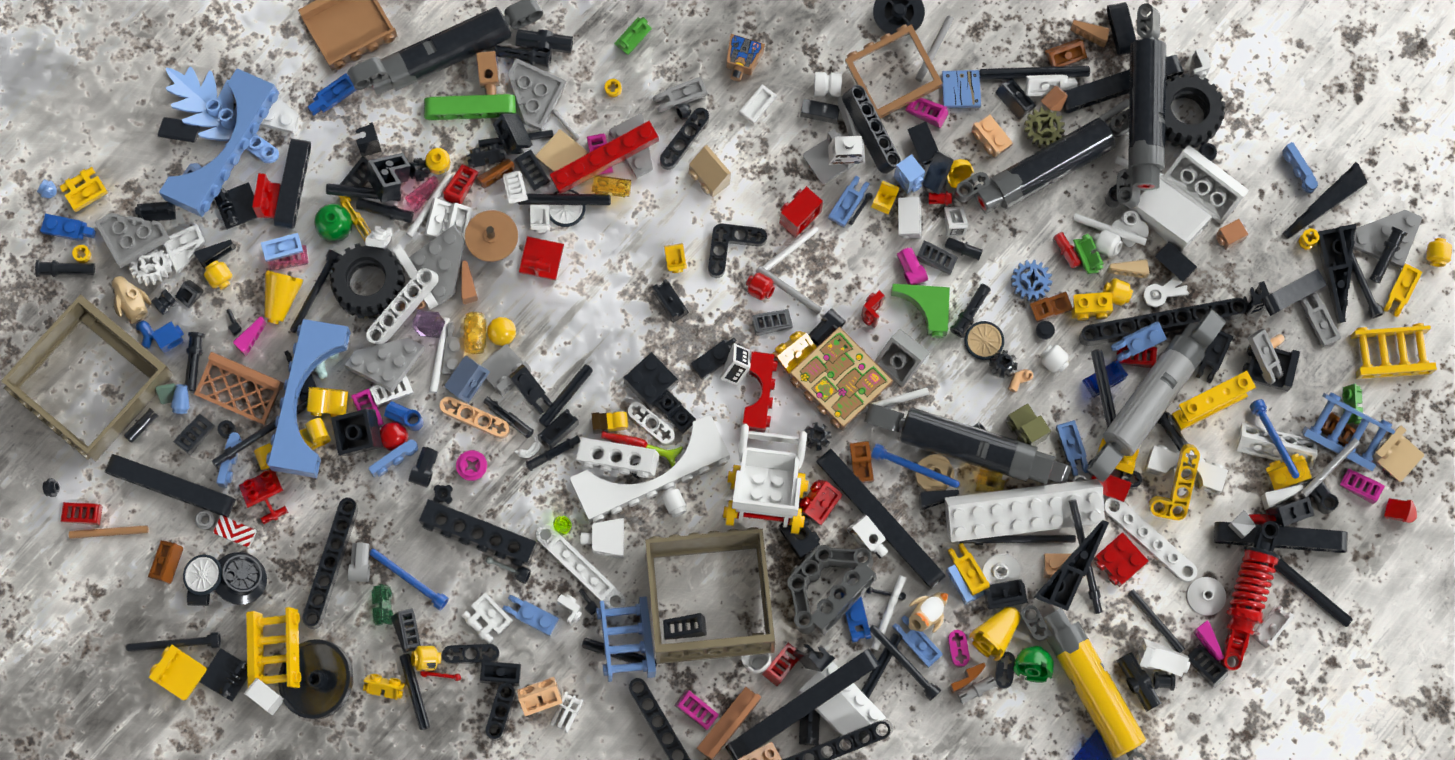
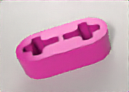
(954, 649)

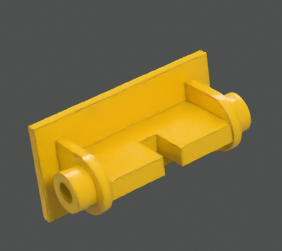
(392, 686)

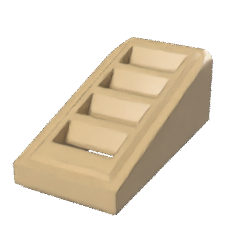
(1132, 268)

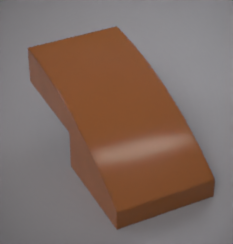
(1051, 307)
(861, 461)
(971, 674)

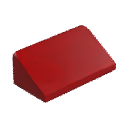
(1115, 487)

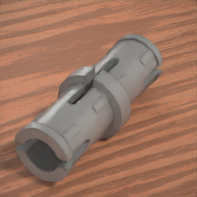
(977, 689)

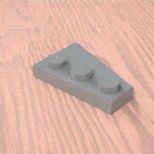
(640, 162)

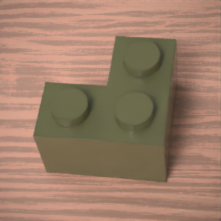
(1028, 426)

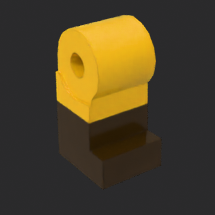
(609, 422)

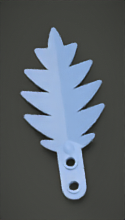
(213, 111)

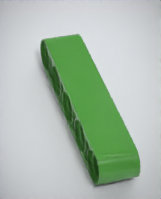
(468, 106)

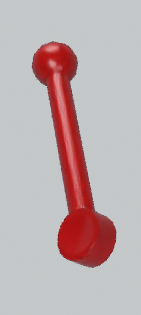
(457, 677)

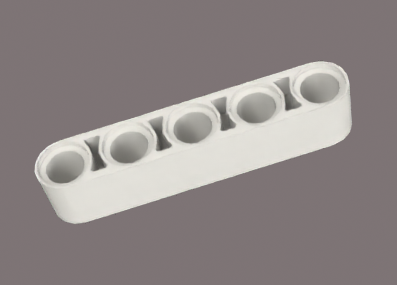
(411, 304)

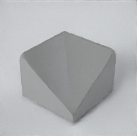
(1242, 524)

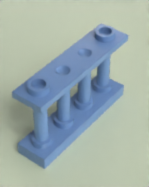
(1332, 440)
(645, 646)

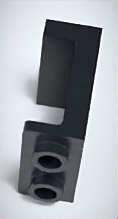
(1288, 363)

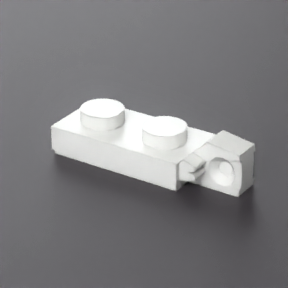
(1043, 84)

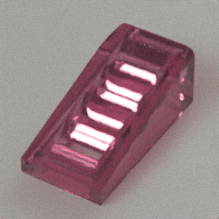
(420, 195)
(290, 263)

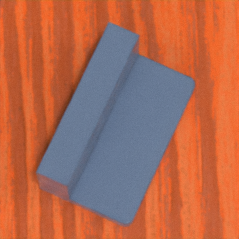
(466, 379)

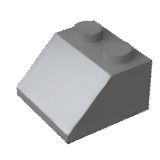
(901, 357)

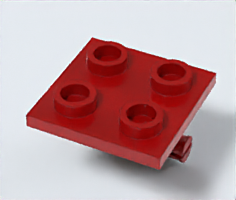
(541, 258)
(260, 489)

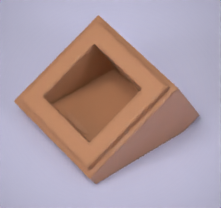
(1055, 99)

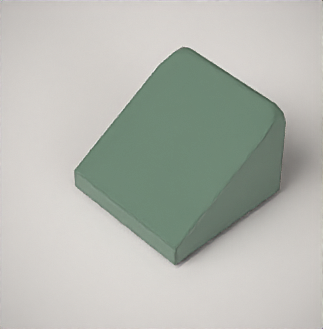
(166, 392)

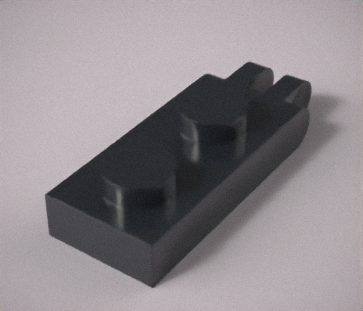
(713, 358)

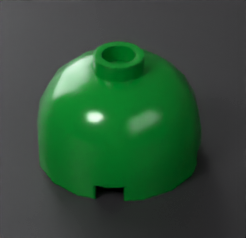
(333, 222)
(1034, 664)

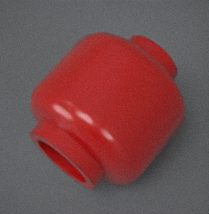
(760, 286)

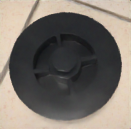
(895, 13)
(242, 578)

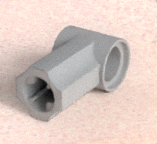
(359, 569)

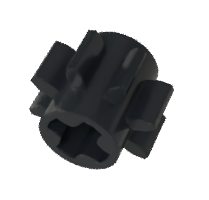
(419, 169)

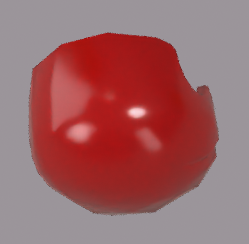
(393, 435)

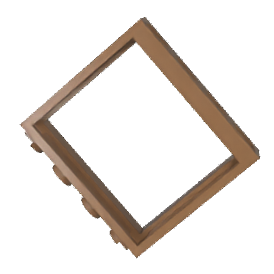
(910, 97)

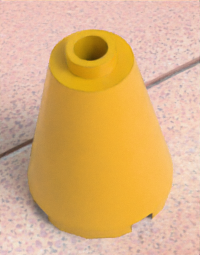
(279, 295)
(996, 633)

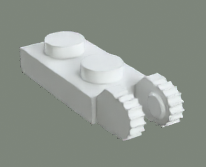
(379, 237)

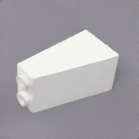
(1172, 215)

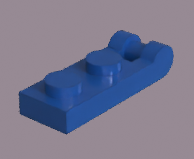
(856, 617)

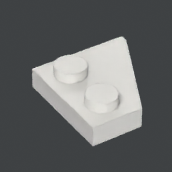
(281, 117)
(182, 246)

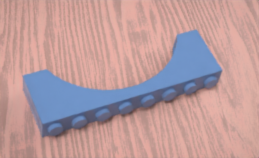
(198, 189)
(315, 344)

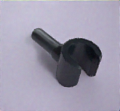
(235, 328)
(591, 606)

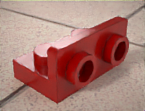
(265, 197)
(820, 501)

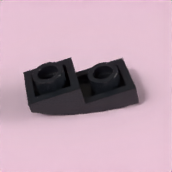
(675, 412)

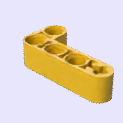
(314, 436)
(1179, 481)

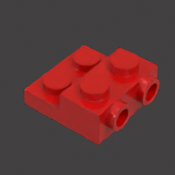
(1120, 560)

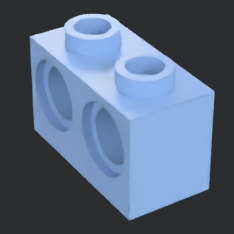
(909, 174)

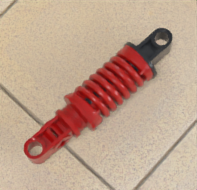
(1249, 593)

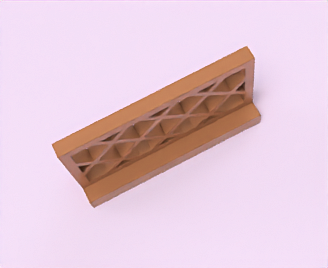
(246, 373)

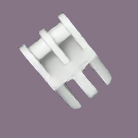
(573, 700)

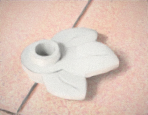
(1137, 227)

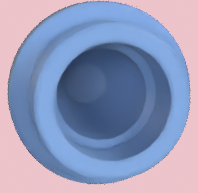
(47, 189)

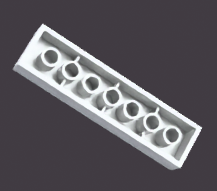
(1023, 510)

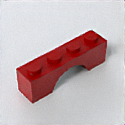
(761, 368)

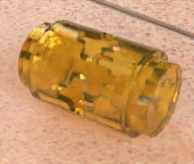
(474, 324)

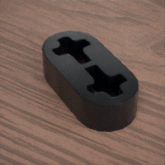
(1009, 671)

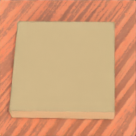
(560, 151)

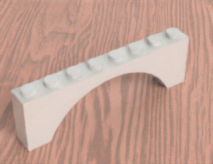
(604, 497)

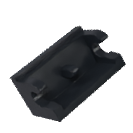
(512, 133)
(923, 142)
(370, 143)
(1176, 261)
(669, 301)
(1256, 304)
(558, 429)
(1292, 511)
(1005, 594)
(814, 660)

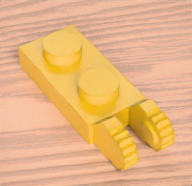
(1403, 288)
(969, 570)

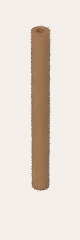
(108, 532)

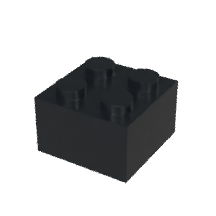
(650, 380)
(356, 432)

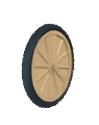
(984, 340)

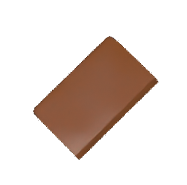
(1066, 53)
(495, 173)
(165, 562)

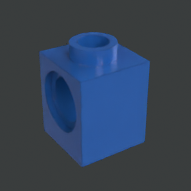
(168, 337)

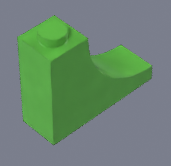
(931, 302)

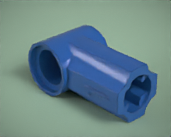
(403, 415)

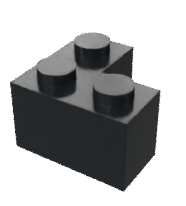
(387, 175)

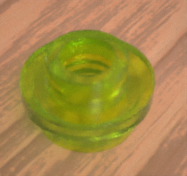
(562, 525)

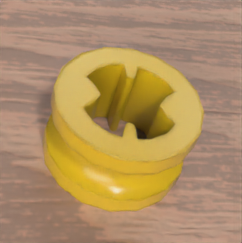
(608, 84)
(81, 248)

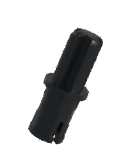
(963, 248)
(140, 425)

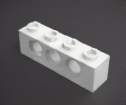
(589, 448)

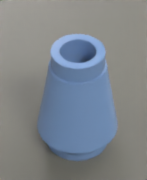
(180, 399)

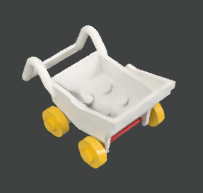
(768, 481)

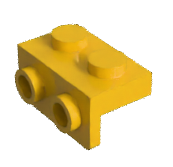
(1092, 305)

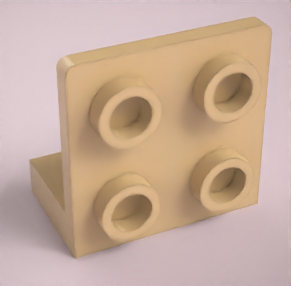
(1397, 455)

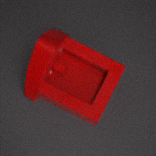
(1401, 510)

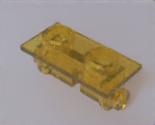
(616, 186)

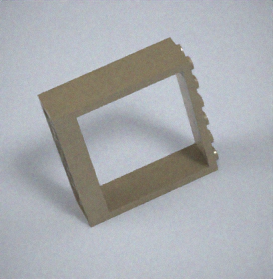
(84, 311)
(710, 543)

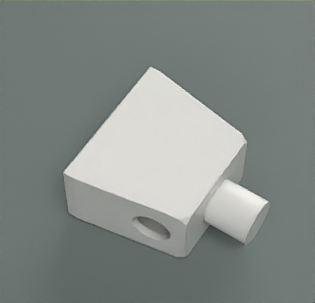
(606, 538)

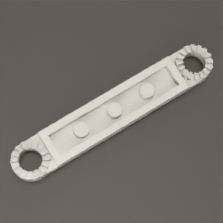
(1150, 539)
(579, 567)

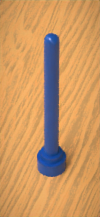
(1259, 409)
(879, 452)
(438, 600)

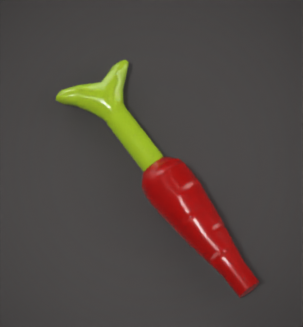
(670, 455)

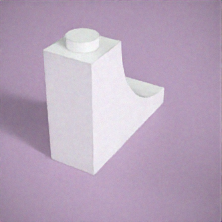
(1160, 657)

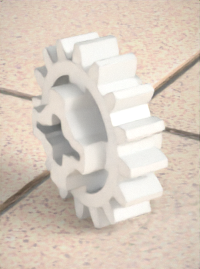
(150, 267)

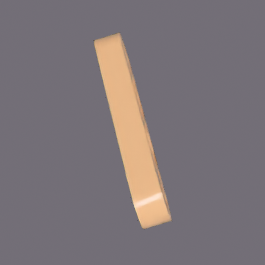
(473, 419)

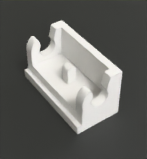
(909, 217)
(1272, 626)

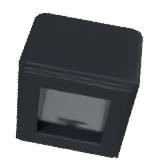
(189, 293)

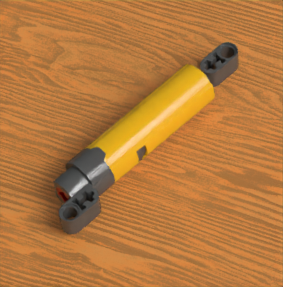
(1091, 682)

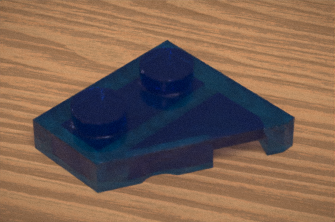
(1093, 749)

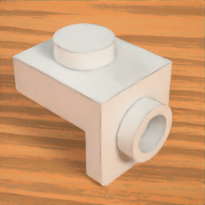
(1202, 63)
(539, 217)
(569, 603)

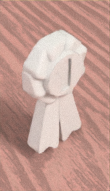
(1156, 295)

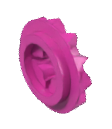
(472, 456)

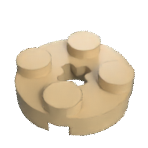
(933, 462)

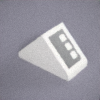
(955, 221)
(736, 365)

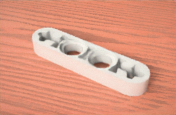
(411, 271)

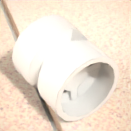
(827, 84)

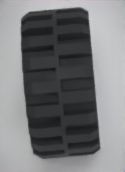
(1206, 97)
(356, 259)

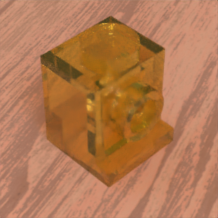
(985, 476)

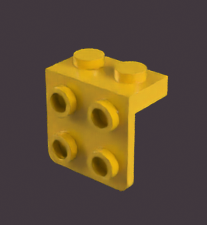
(177, 672)

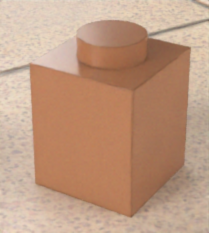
(1231, 234)

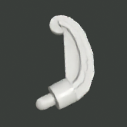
(531, 451)

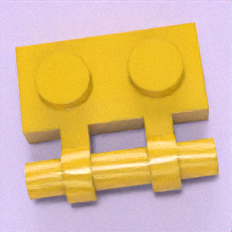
(87, 192)

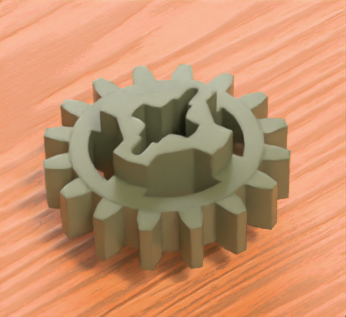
(1038, 122)

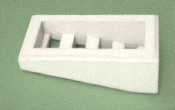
(515, 187)
(387, 399)
(1275, 497)

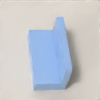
(282, 247)
(961, 587)

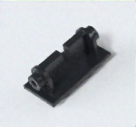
(478, 155)
(156, 211)
(809, 729)

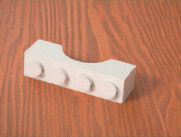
(1210, 477)

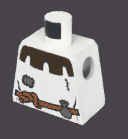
(846, 150)
(862, 529)

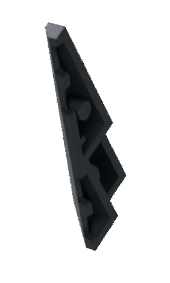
(1341, 190)
(1336, 257)
(1065, 581)

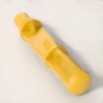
(356, 218)

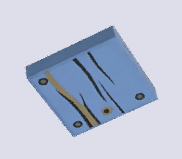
(961, 89)

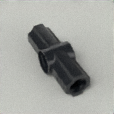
(544, 41)
(1139, 681)

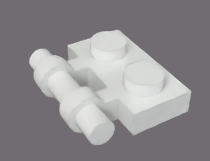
(491, 613)

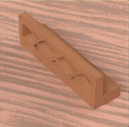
(729, 723)

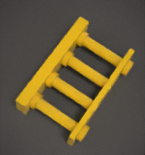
(1387, 369)
(1213, 400)
(256, 642)

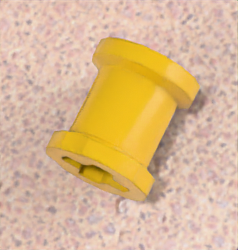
(1303, 239)

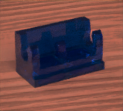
(1115, 375)

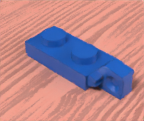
(332, 95)
(66, 228)

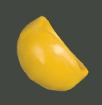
(959, 171)
(501, 331)

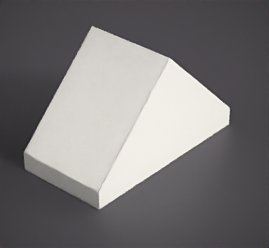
(264, 696)

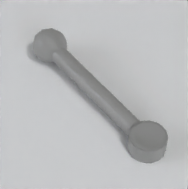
(575, 136)

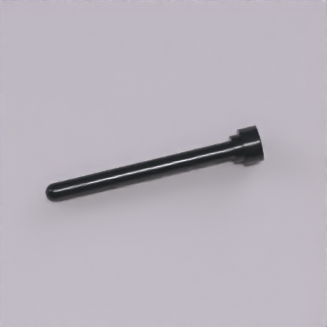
(331, 258)
(1374, 308)
(212, 640)
(929, 688)

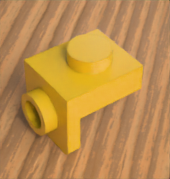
(885, 197)
(675, 258)

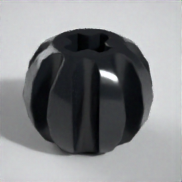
(999, 368)
(818, 431)

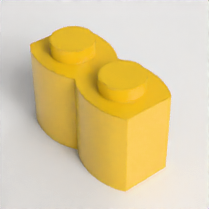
(327, 401)

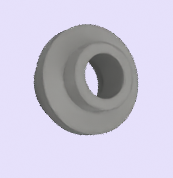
(200, 515)

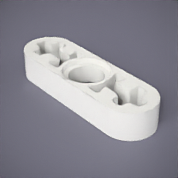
(643, 410)

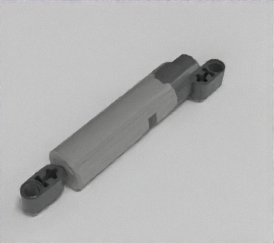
(1155, 394)

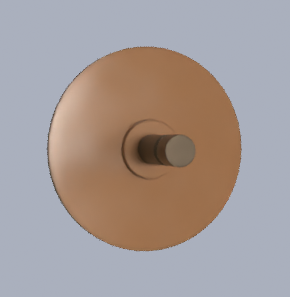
(491, 236)

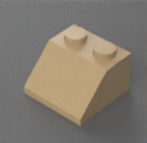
(709, 172)

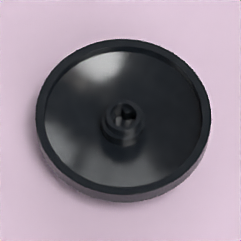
(324, 680)

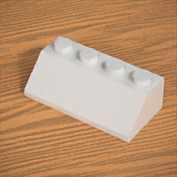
(1206, 184)
(847, 709)

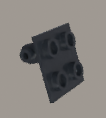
(236, 205)
(225, 675)

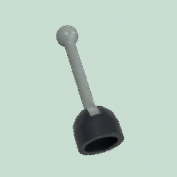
(522, 573)

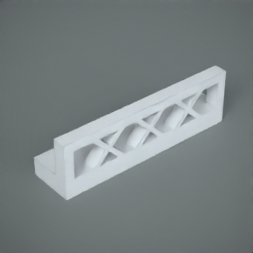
(1262, 446)

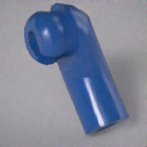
(146, 330)

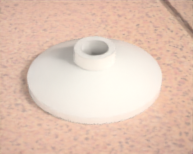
(1009, 572)
(1198, 601)

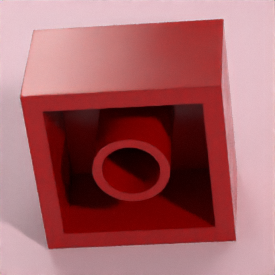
(800, 211)

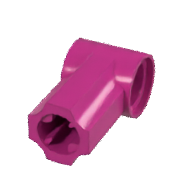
(913, 271)

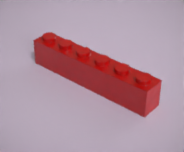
(604, 157)

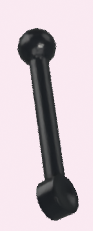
(869, 196)
(870, 590)

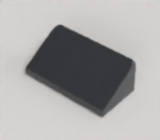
(1015, 98)
(820, 111)
(177, 130)
(937, 172)
(500, 673)

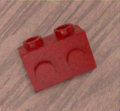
(872, 304)

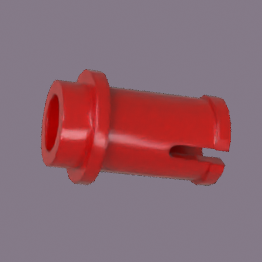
(942, 198)

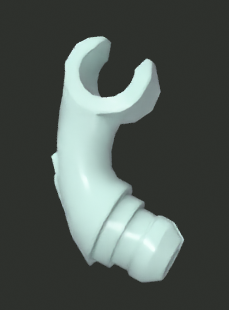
(321, 370)

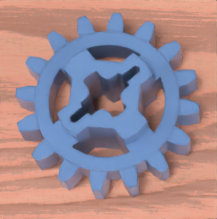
(1023, 279)

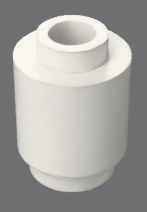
(674, 502)

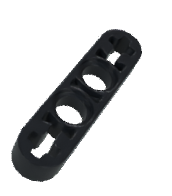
(681, 136)

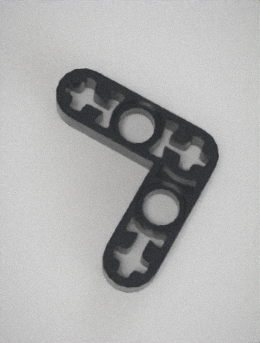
(729, 237)

